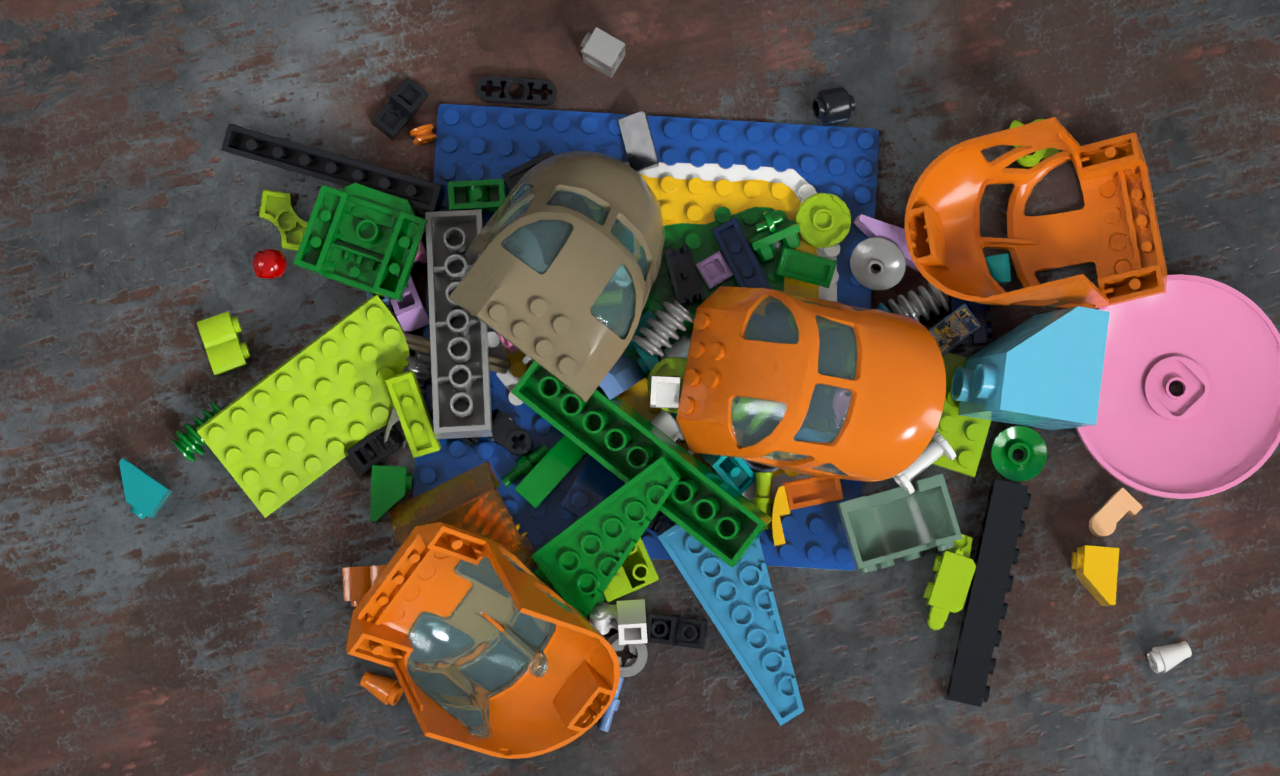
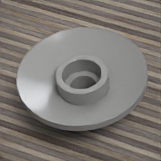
(881, 252)

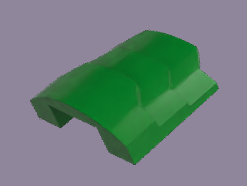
(362, 240)

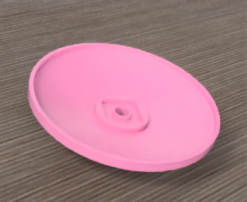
(1230, 400)

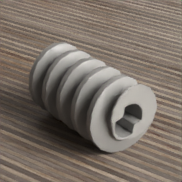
(921, 303)
(663, 328)

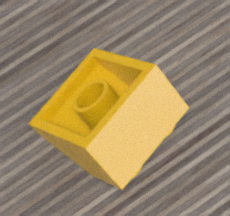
(1097, 571)

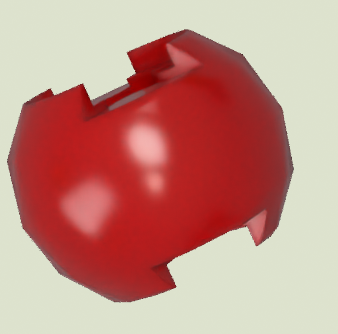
(269, 263)

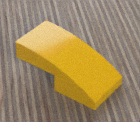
(779, 508)

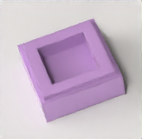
(714, 270)

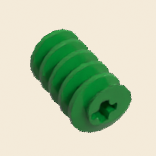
(192, 441)

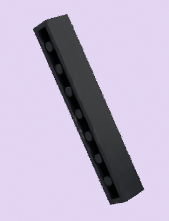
(331, 166)
(987, 593)

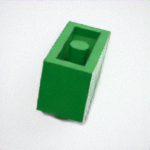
(388, 489)

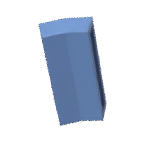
(621, 376)

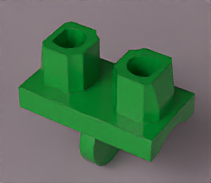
(763, 241)

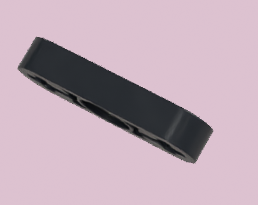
(495, 96)

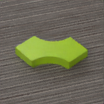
(278, 209)

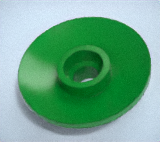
(1030, 445)

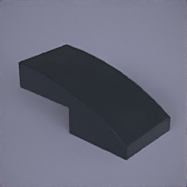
(400, 108)

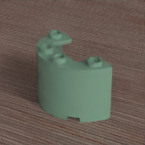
(899, 524)

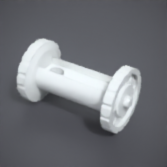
(934, 450)

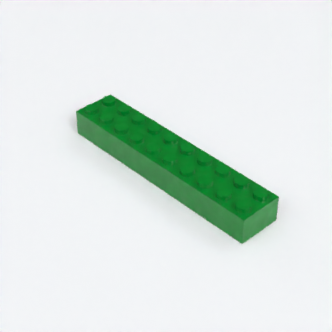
(630, 443)

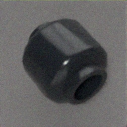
(833, 106)

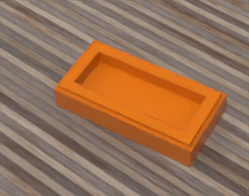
(812, 491)

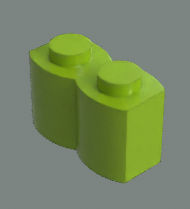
(223, 343)

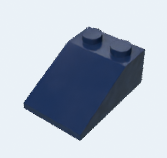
(590, 488)

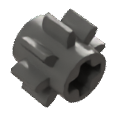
(421, 366)

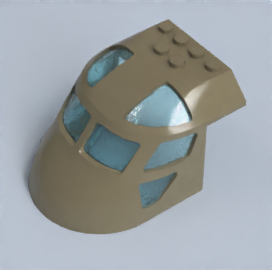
(568, 265)

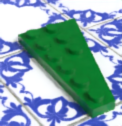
(595, 546)

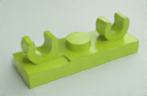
(413, 413)

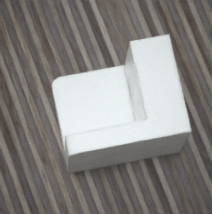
(665, 392)

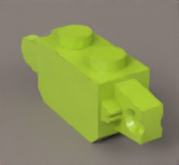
(951, 582)

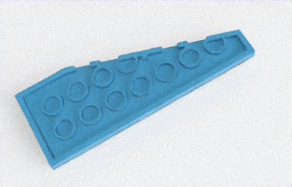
(745, 615)

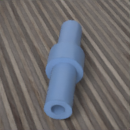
(606, 718)

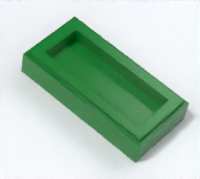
(805, 267)

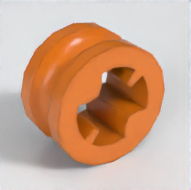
(423, 134)

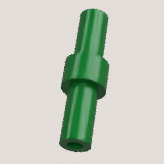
(525, 465)

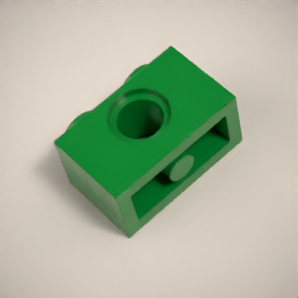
(476, 195)

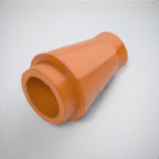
(382, 687)

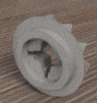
(632, 665)

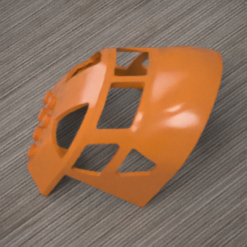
(1112, 230)

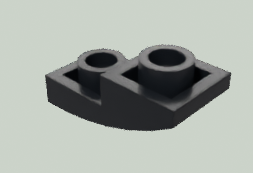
(676, 631)

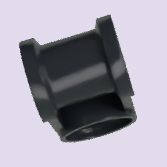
(506, 431)

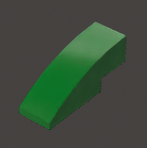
(550, 471)

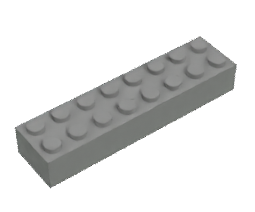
(456, 338)

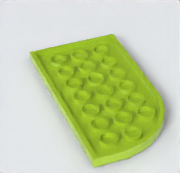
(310, 407)

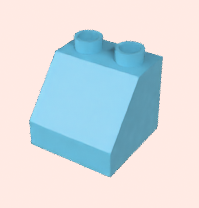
(1038, 372)

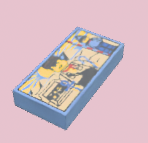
(955, 329)

